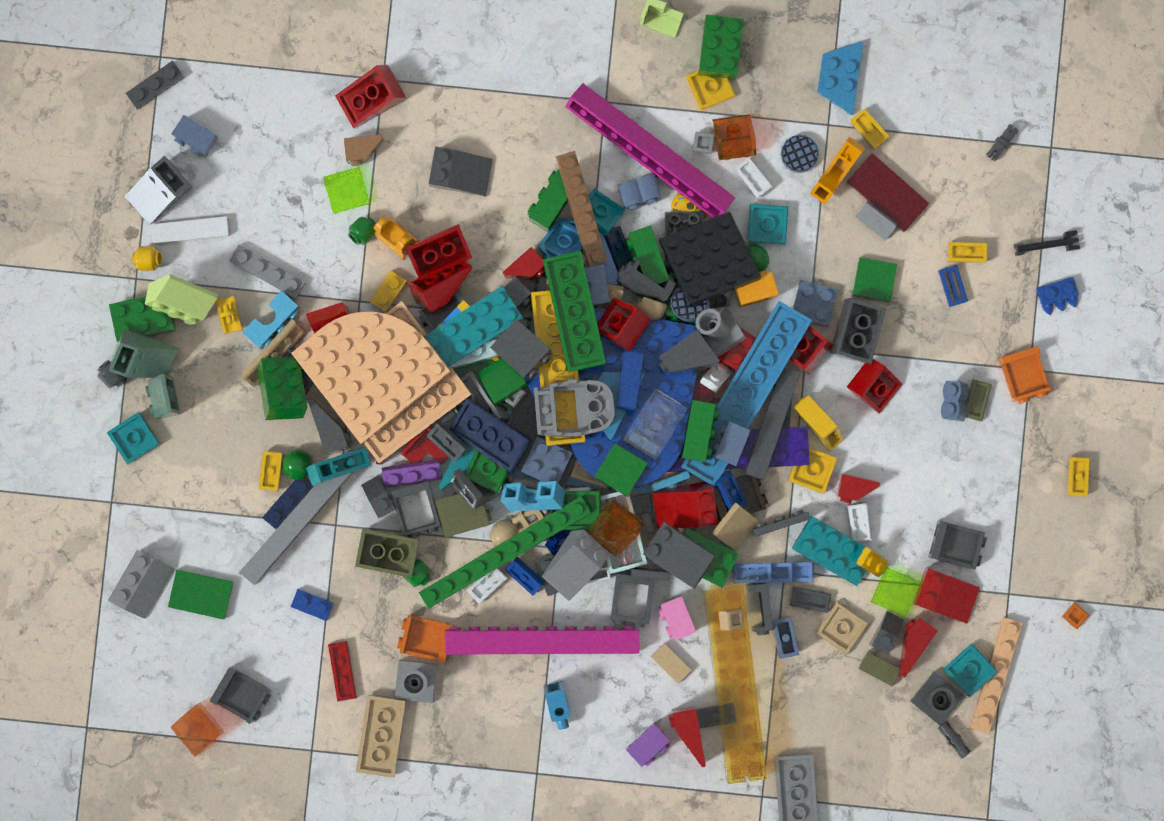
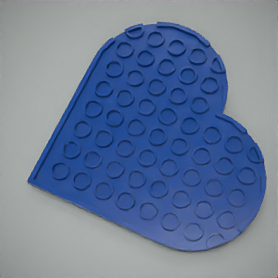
(654, 341)

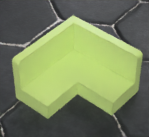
(661, 18)

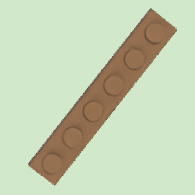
(581, 209)

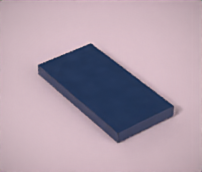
(489, 435)

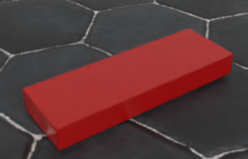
(342, 671)

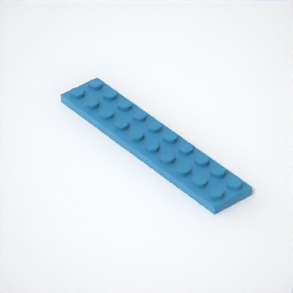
(754, 381)

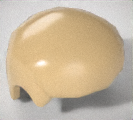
(651, 308)
(503, 531)

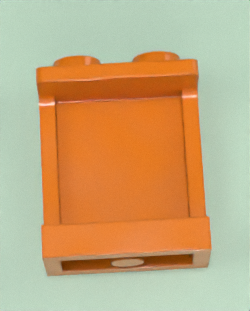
(1024, 375)
(424, 638)

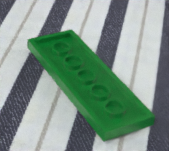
(574, 311)

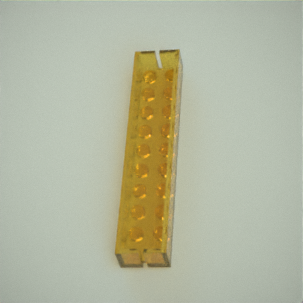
(735, 684)

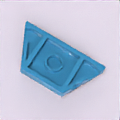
(840, 76)
(560, 239)
(612, 380)

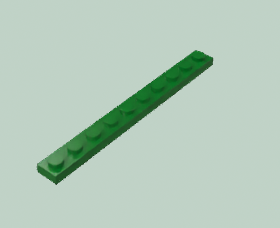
(505, 552)

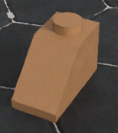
(361, 148)

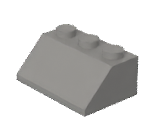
(140, 584)

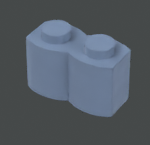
(639, 191)
(954, 405)

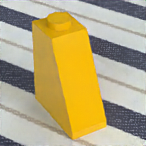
(819, 422)

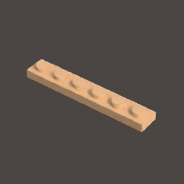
(1001, 661)

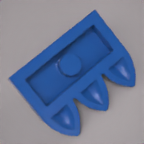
(1057, 294)

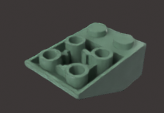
(141, 356)

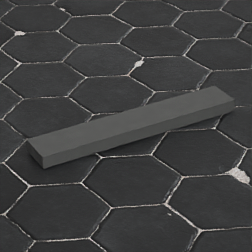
(773, 423)

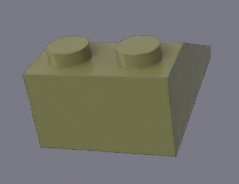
(387, 553)

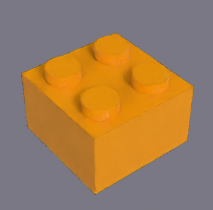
(757, 291)

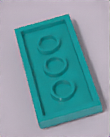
(830, 550)

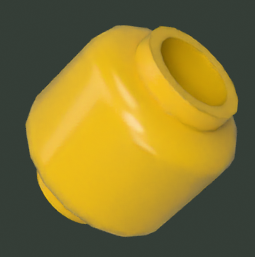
(147, 258)

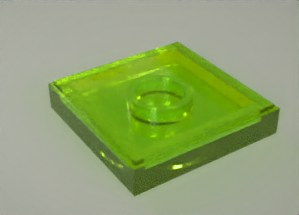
(346, 190)
(895, 592)

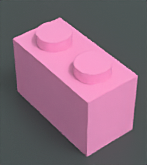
(677, 618)

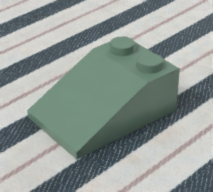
(163, 397)

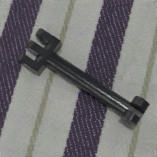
(1066, 241)

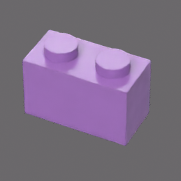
(648, 745)

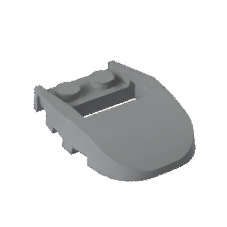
(593, 407)

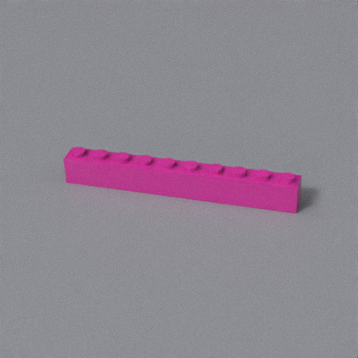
(649, 151)
(541, 641)

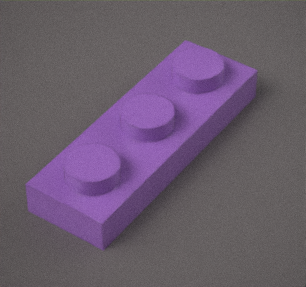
(411, 473)

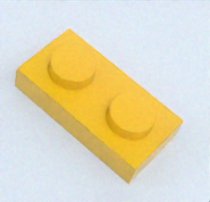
(869, 129)
(967, 252)
(388, 291)
(270, 471)
(1078, 476)
(872, 562)

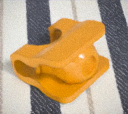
(394, 235)

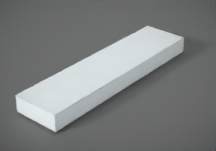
(189, 230)

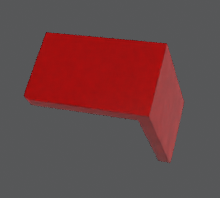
(421, 446)

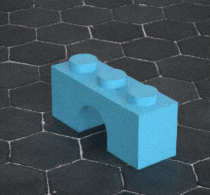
(284, 310)
(546, 497)

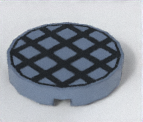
(799, 153)
(681, 308)

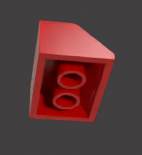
(438, 252)

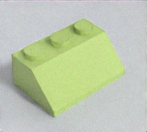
(180, 299)

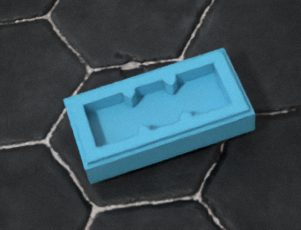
(670, 482)

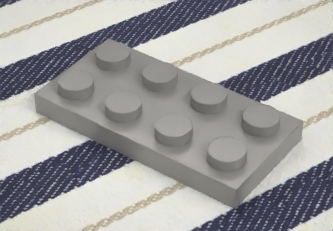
(796, 788)

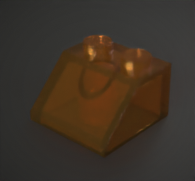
(734, 137)
(615, 527)
(197, 729)

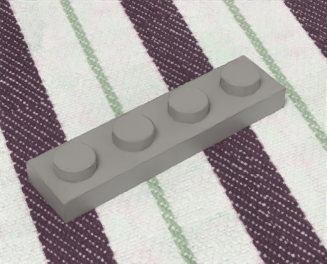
(267, 271)

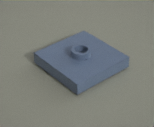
(597, 284)

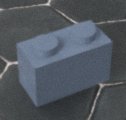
(194, 135)
(732, 443)
(785, 637)

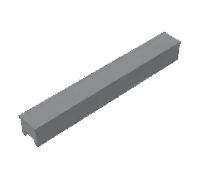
(291, 528)

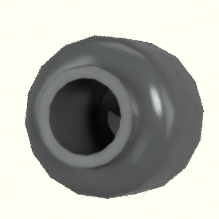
(109, 378)

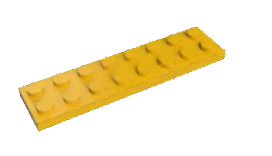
(556, 369)

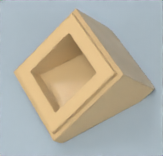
(731, 619)

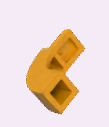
(837, 170)

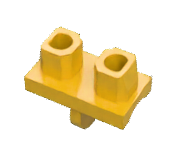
(229, 315)

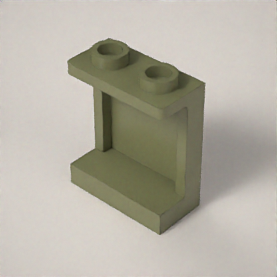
(459, 517)

